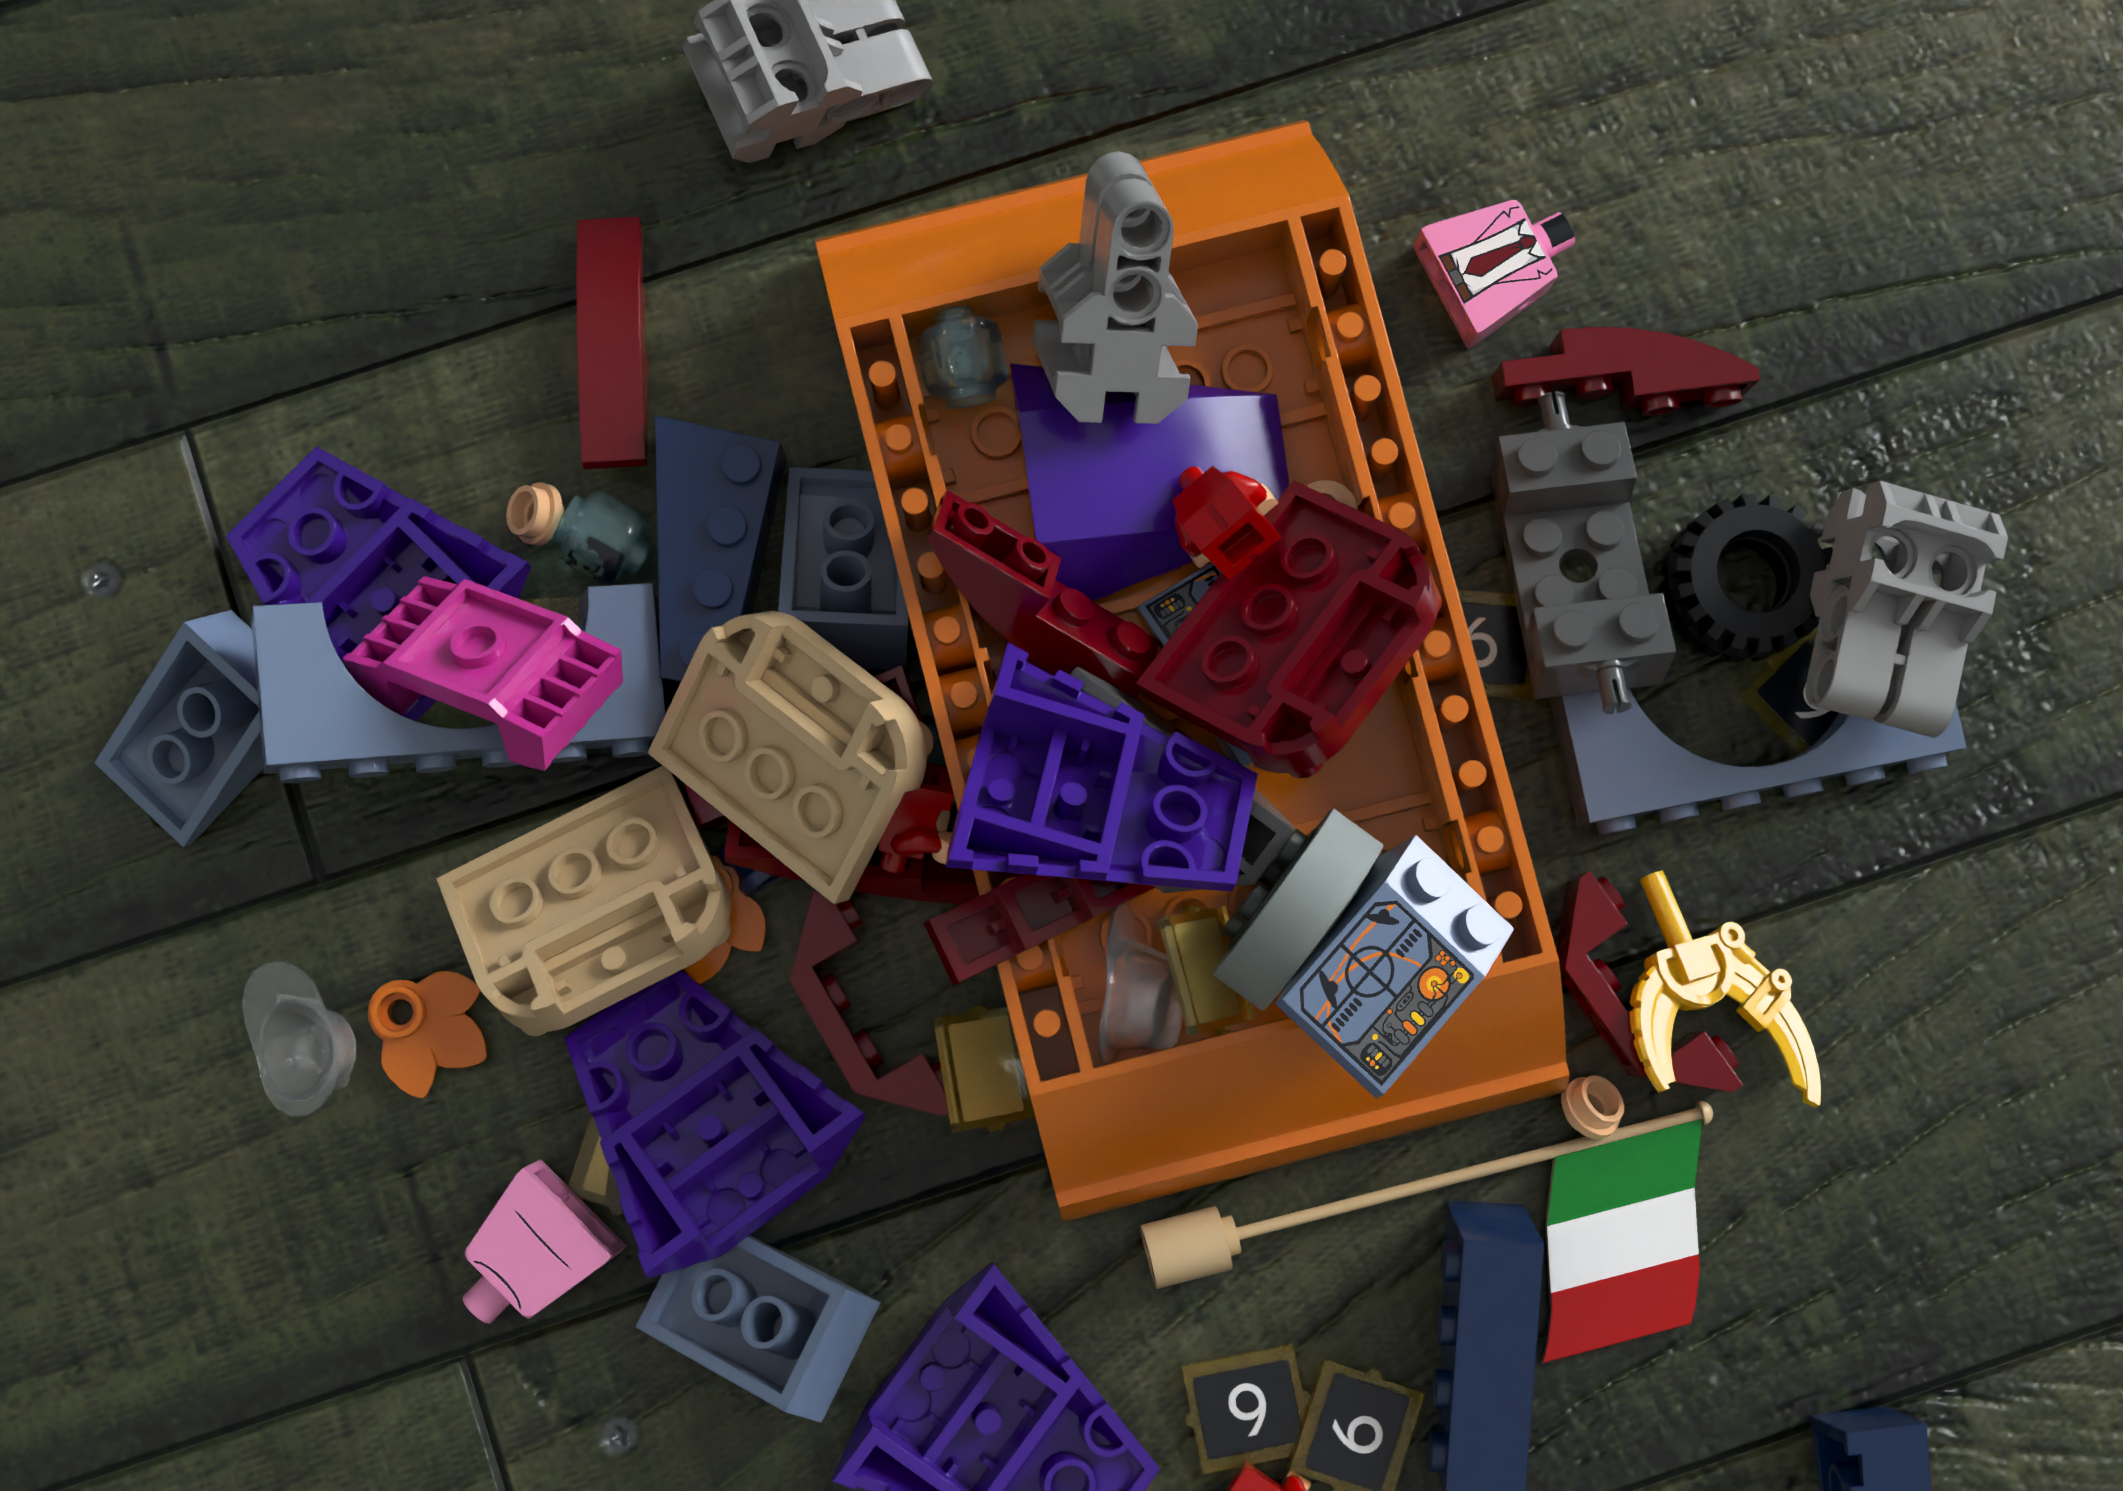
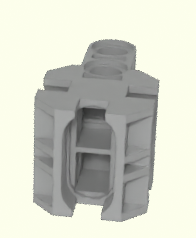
(801, 68)
(1116, 301)
(1886, 632)

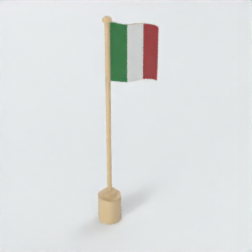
(1614, 1231)

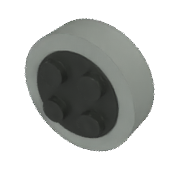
(1294, 907)

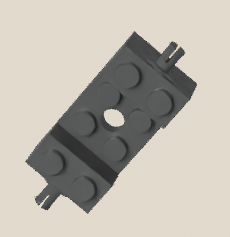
(1565, 500)

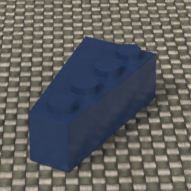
(712, 530)
(1486, 1347)
(1871, 1451)

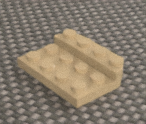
(793, 745)
(590, 906)

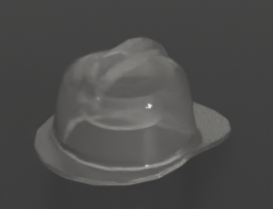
(1140, 993)
(296, 1040)

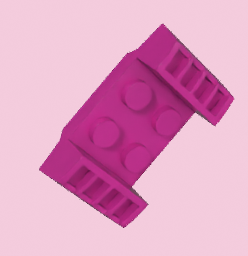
(492, 659)

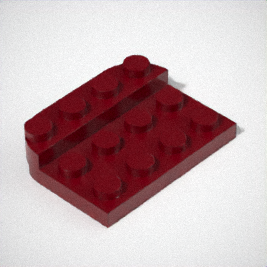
(1300, 636)

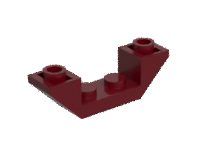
(1588, 920)
(824, 937)

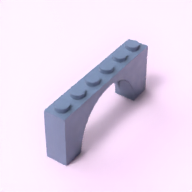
(323, 719)
(1629, 768)

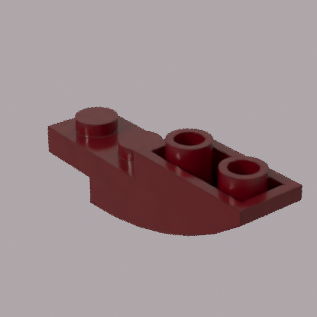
(1647, 366)
(1017, 592)

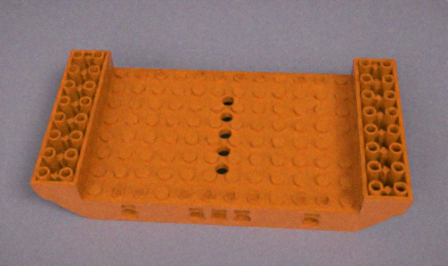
(1280, 310)

